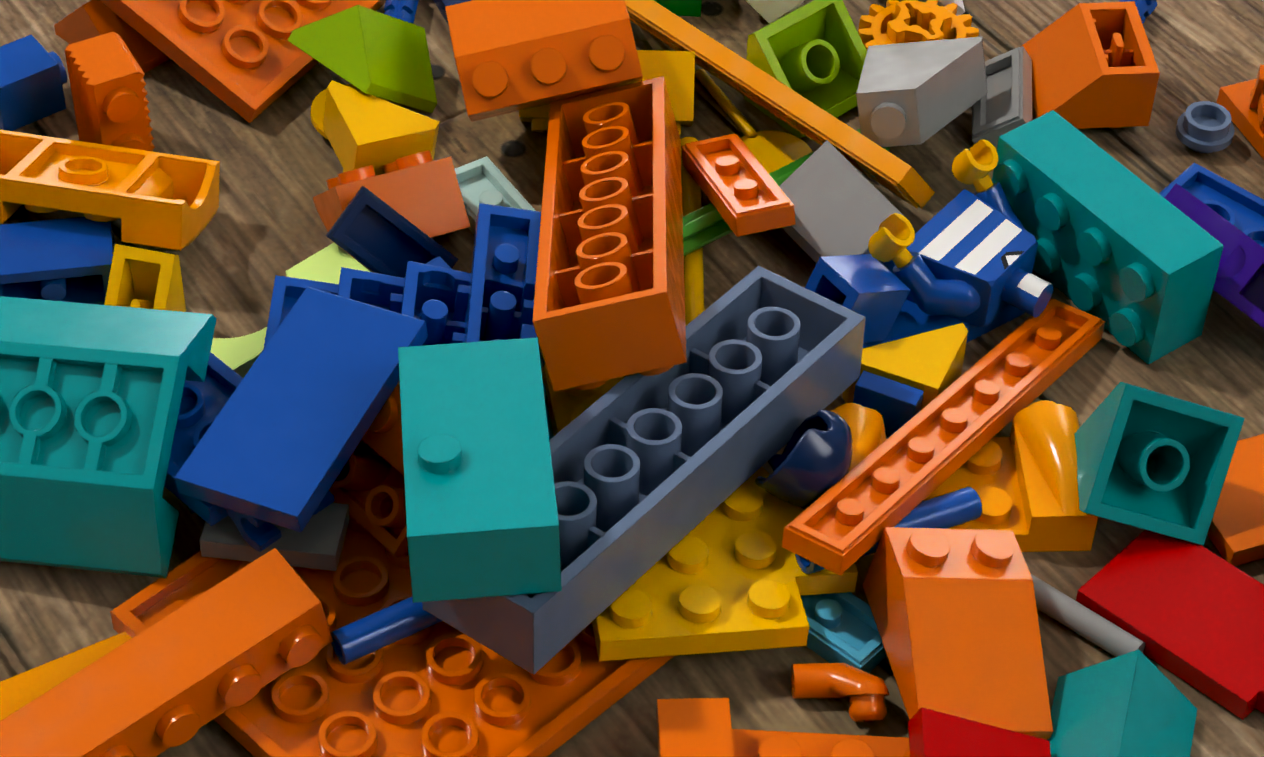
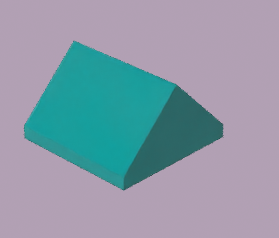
(1155, 461)
(1121, 712)

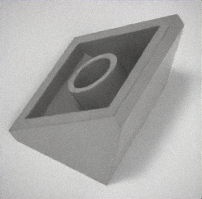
(834, 205)

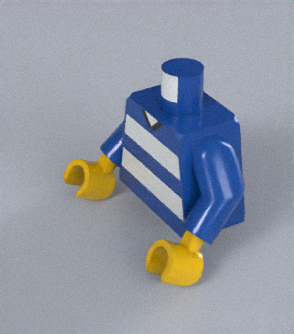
(970, 254)

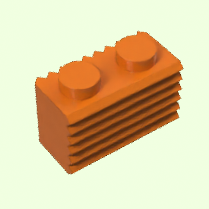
(109, 93)

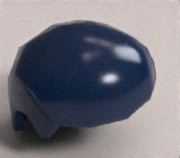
(811, 460)

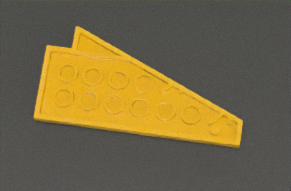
(720, 585)

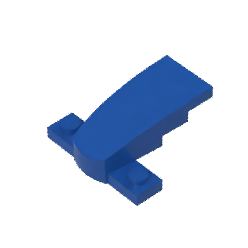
(455, 304)

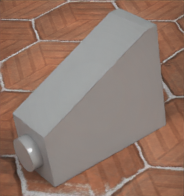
(918, 88)

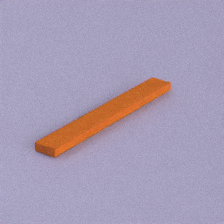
(940, 438)

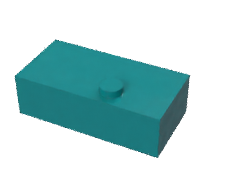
(478, 471)

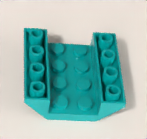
(92, 431)

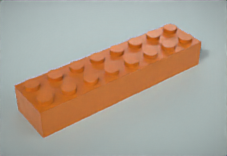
(611, 238)

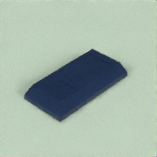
(383, 237)

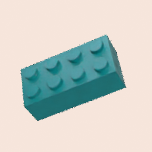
(1108, 237)

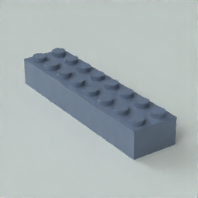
(669, 452)

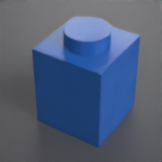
(29, 83)
(863, 287)

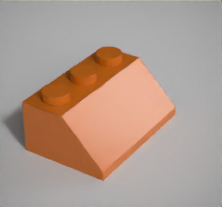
(539, 51)

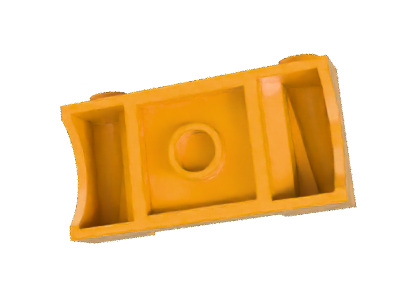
(155, 194)
(1021, 479)

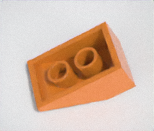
(961, 625)

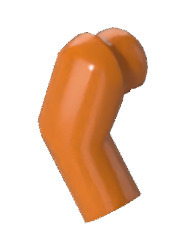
(842, 681)

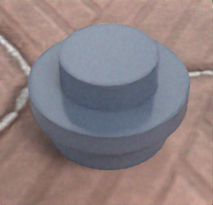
(1205, 127)

